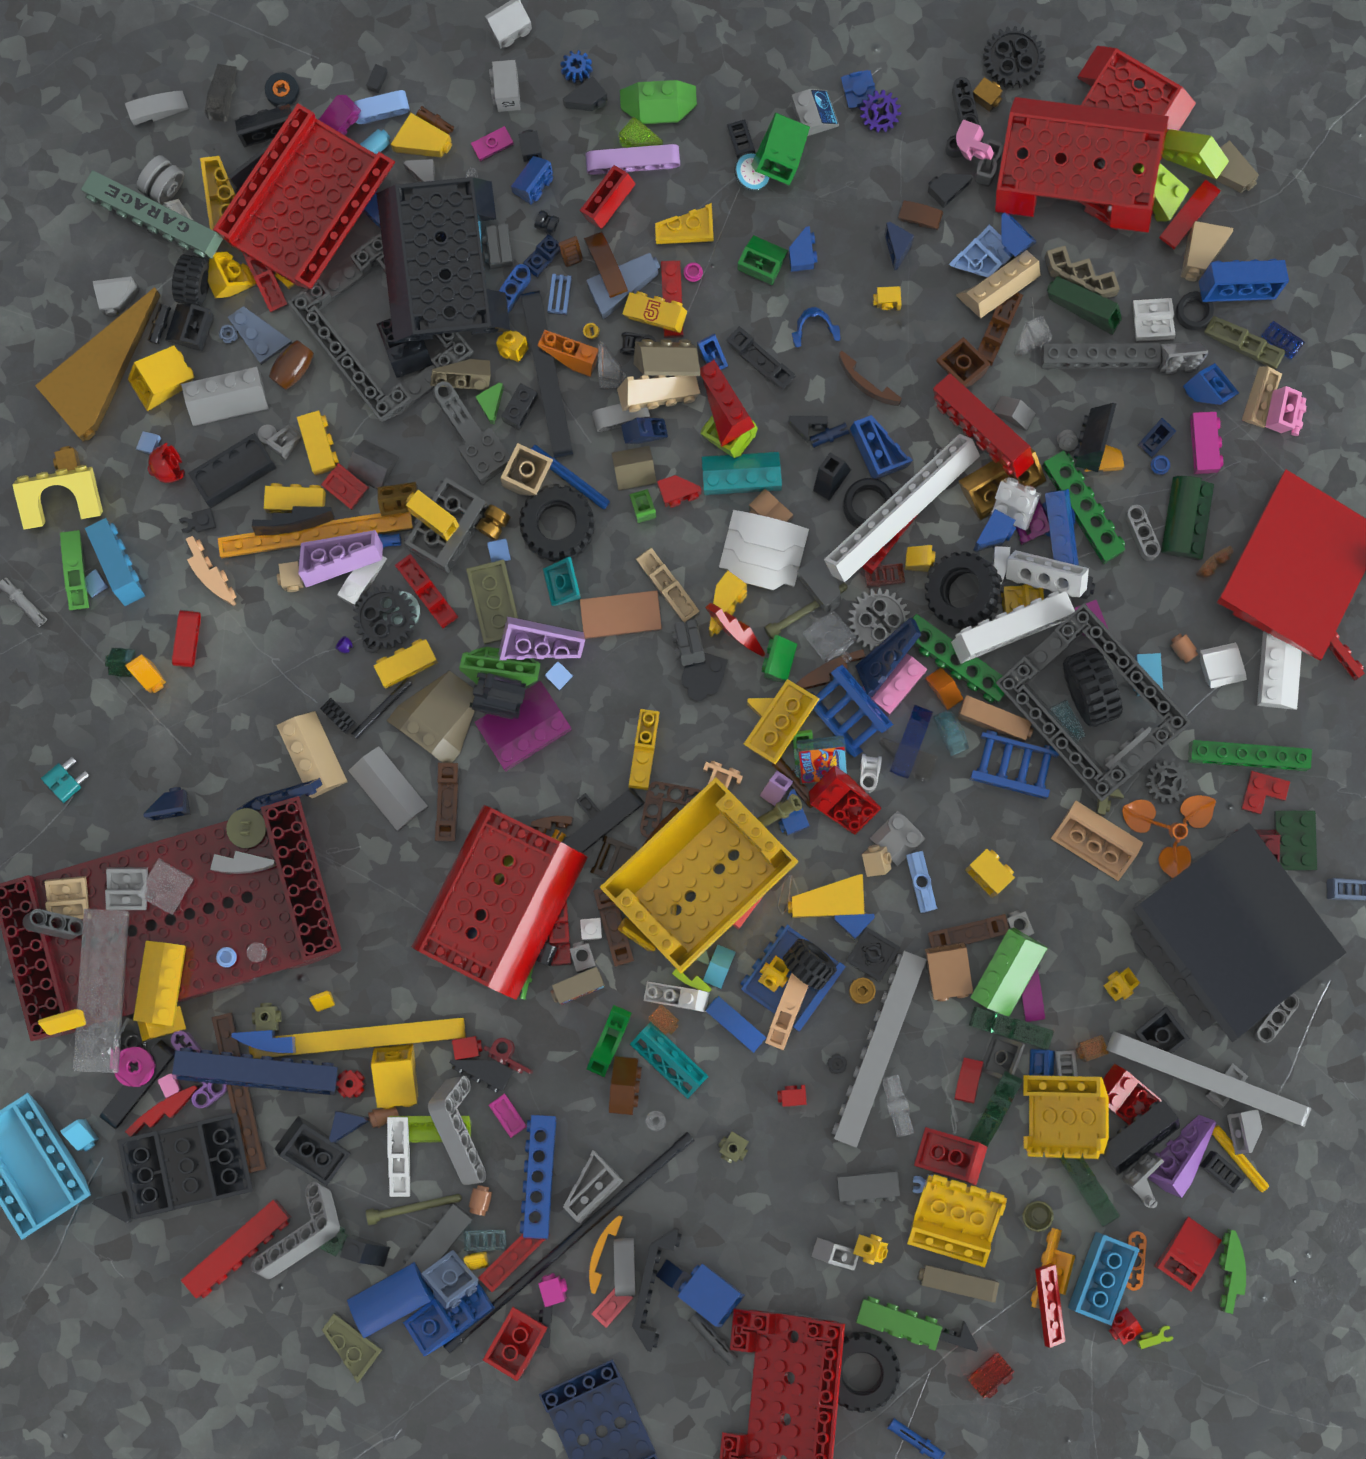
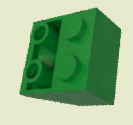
(762, 260)
(780, 660)

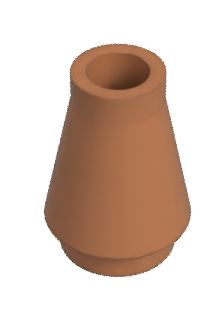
(378, 1117)

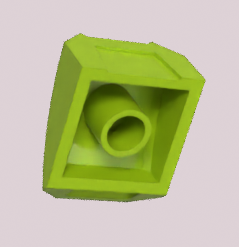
(734, 447)

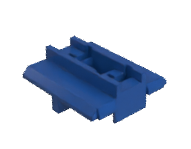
(857, 86)

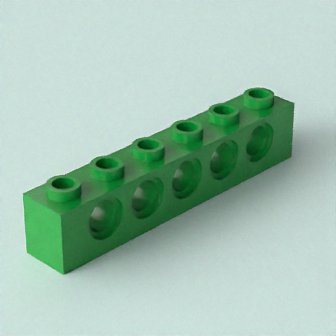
(1093, 534)
(958, 671)
(1250, 755)

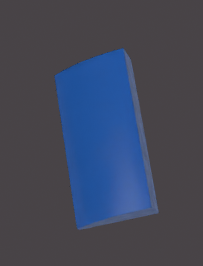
(389, 1300)

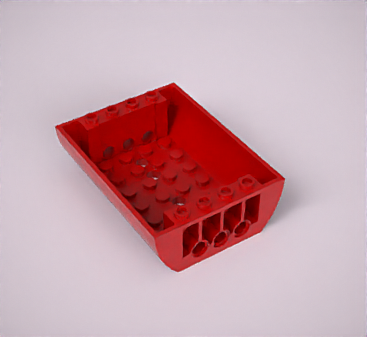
(517, 911)

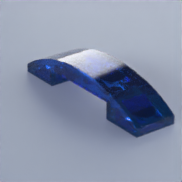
(911, 741)

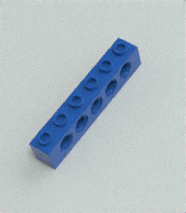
(541, 1229)

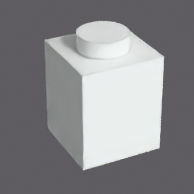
(591, 929)

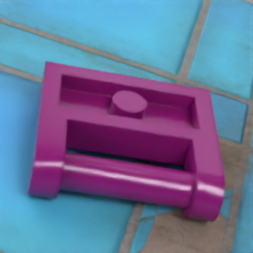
(1039, 525)

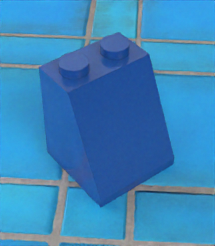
(710, 1295)

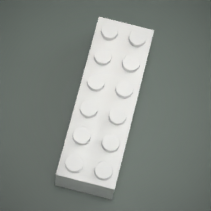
(1012, 626)

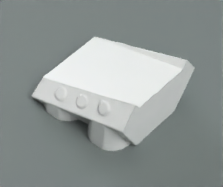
(1222, 665)

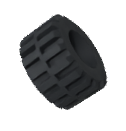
(190, 280)
(809, 963)

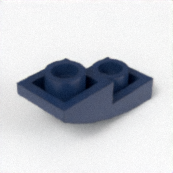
(543, 255)

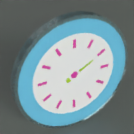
(746, 174)

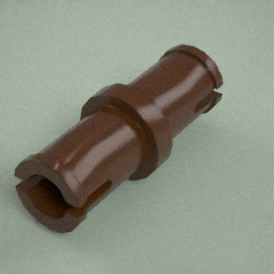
(434, 120)

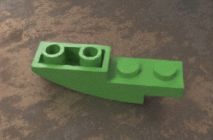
(74, 570)
(1233, 1262)

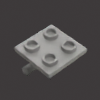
(1137, 1177)

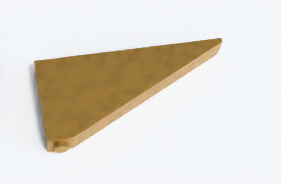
(89, 378)

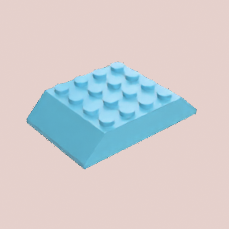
(35, 1168)

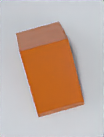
(944, 688)

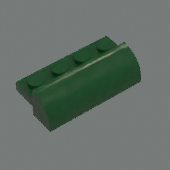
(1187, 517)

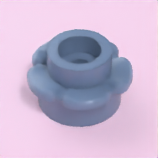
(223, 333)

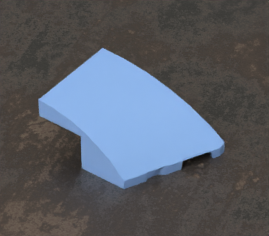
(983, 254)

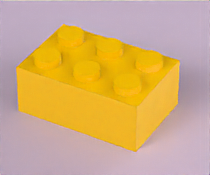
(990, 873)

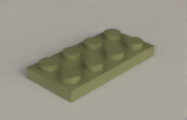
(492, 598)

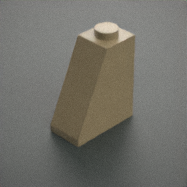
(1238, 172)

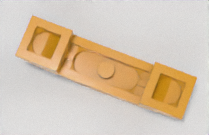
(594, 1276)

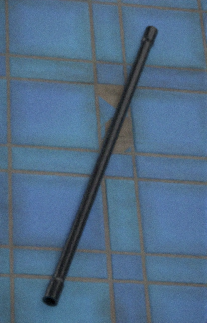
(677, 1147)

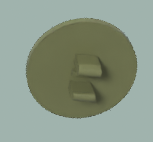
(246, 828)

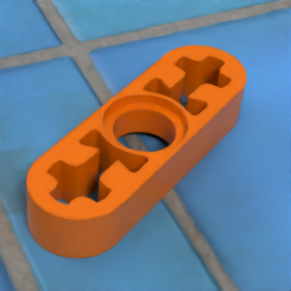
(1139, 1277)

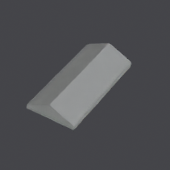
(387, 788)

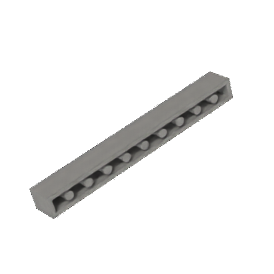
(880, 1047)

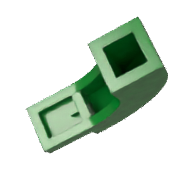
(609, 1041)

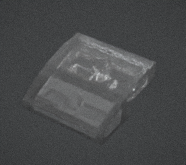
(165, 886)

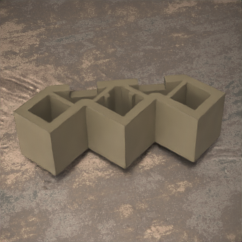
(1080, 273)

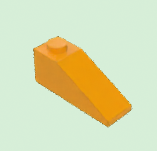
(146, 673)

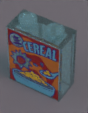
(818, 757)

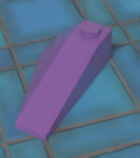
(1183, 1157)

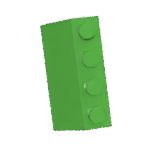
(1009, 972)

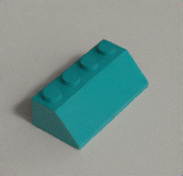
(741, 474)

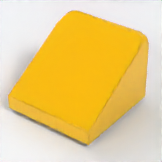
(322, 1001)

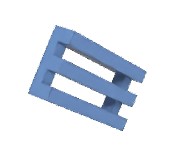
(561, 278)

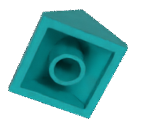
(562, 582)

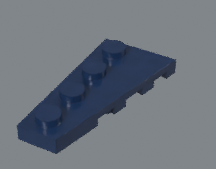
(886, 656)
(307, 788)

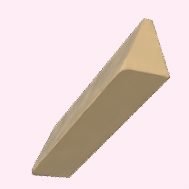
(1260, 397)

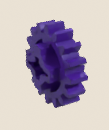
(875, 118)

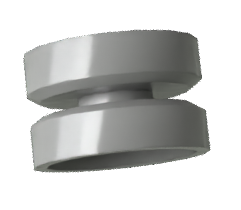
(160, 180)

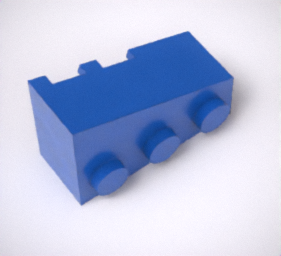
(877, 448)

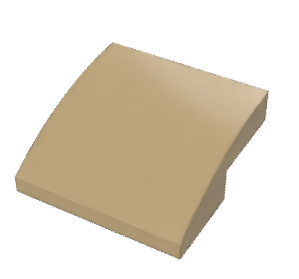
(67, 896)

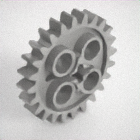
(890, 607)

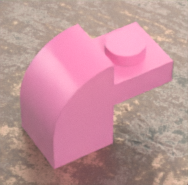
(968, 141)

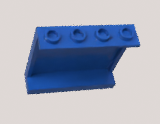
(771, 999)

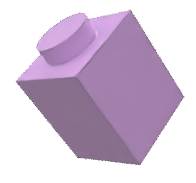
(776, 788)

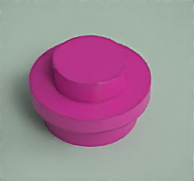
(693, 272)

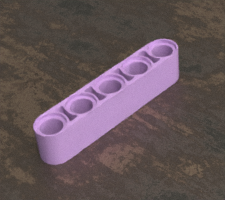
(633, 159)

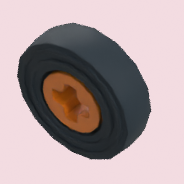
(279, 80)

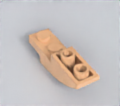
(212, 578)
(786, 1012)

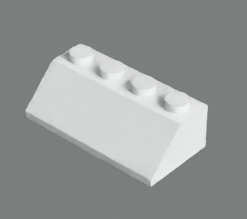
(1278, 674)

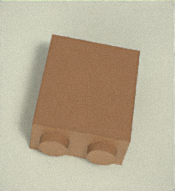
(949, 971)

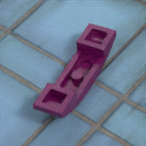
(1032, 1000)

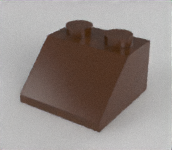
(964, 362)

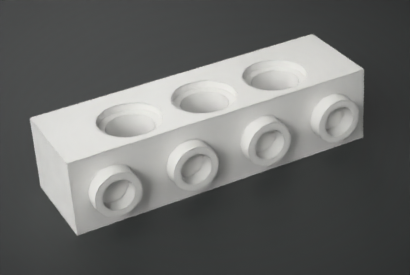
(1057, 571)

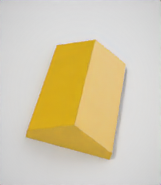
(781, 721)

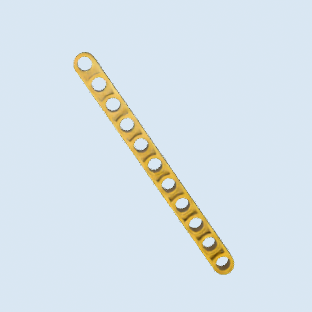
(371, 1037)

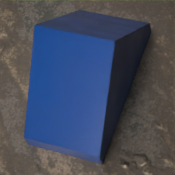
(710, 350)
(853, 923)

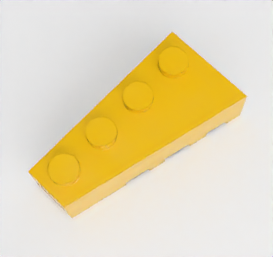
(217, 188)

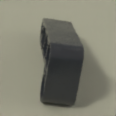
(962, 114)

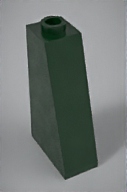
(1085, 304)

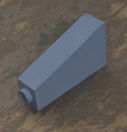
(636, 275)

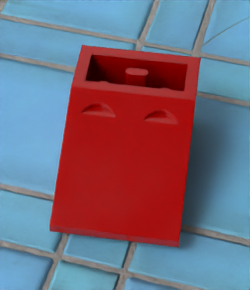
(843, 800)
(1127, 1094)
(1188, 1254)

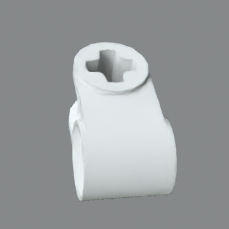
(869, 769)

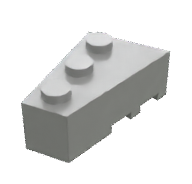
(592, 1188)

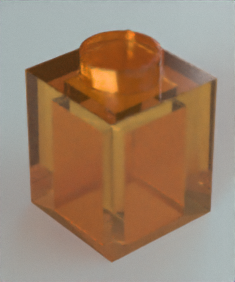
(664, 1020)
(1092, 1048)

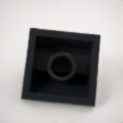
(1162, 1032)

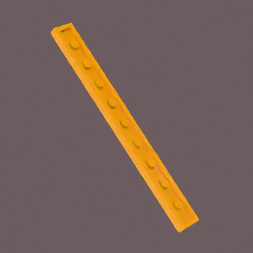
(249, 543)

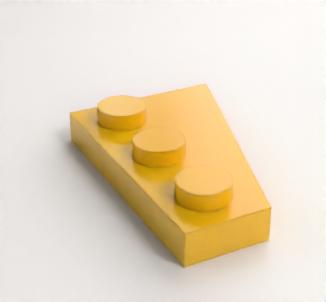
(691, 227)

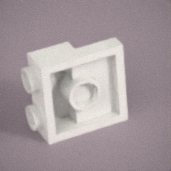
(1016, 501)

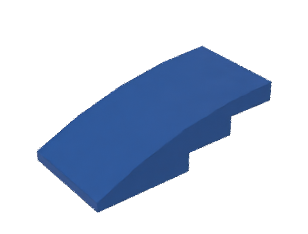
(436, 1326)

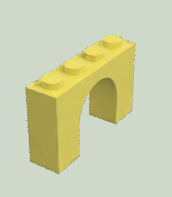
(79, 481)

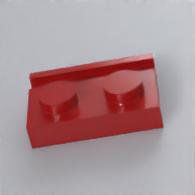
(345, 486)

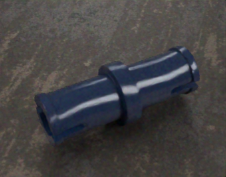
(829, 435)

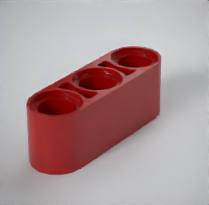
(186, 638)

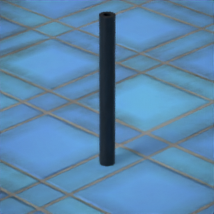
(381, 708)

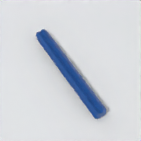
(575, 481)

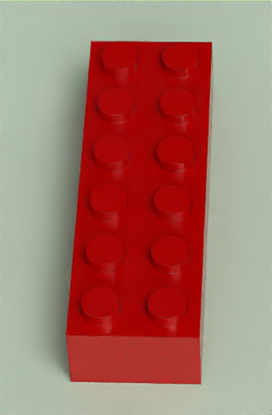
(983, 426)

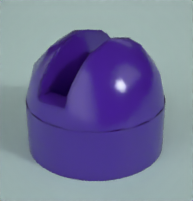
(343, 645)

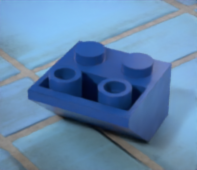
(533, 180)

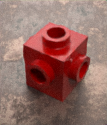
(358, 1083)
(1125, 1326)

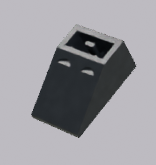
(403, 356)

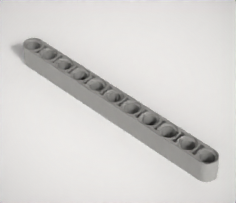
(1208, 1078)

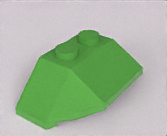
(658, 101)
(487, 660)

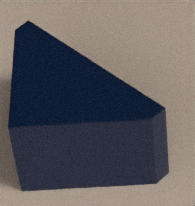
(1157, 437)

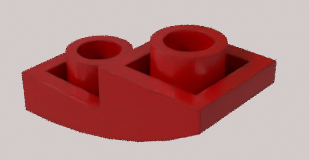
(969, 1080)

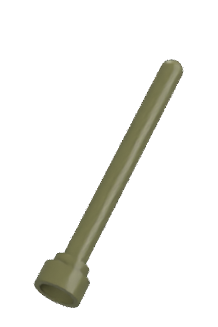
(775, 629)
(374, 1216)

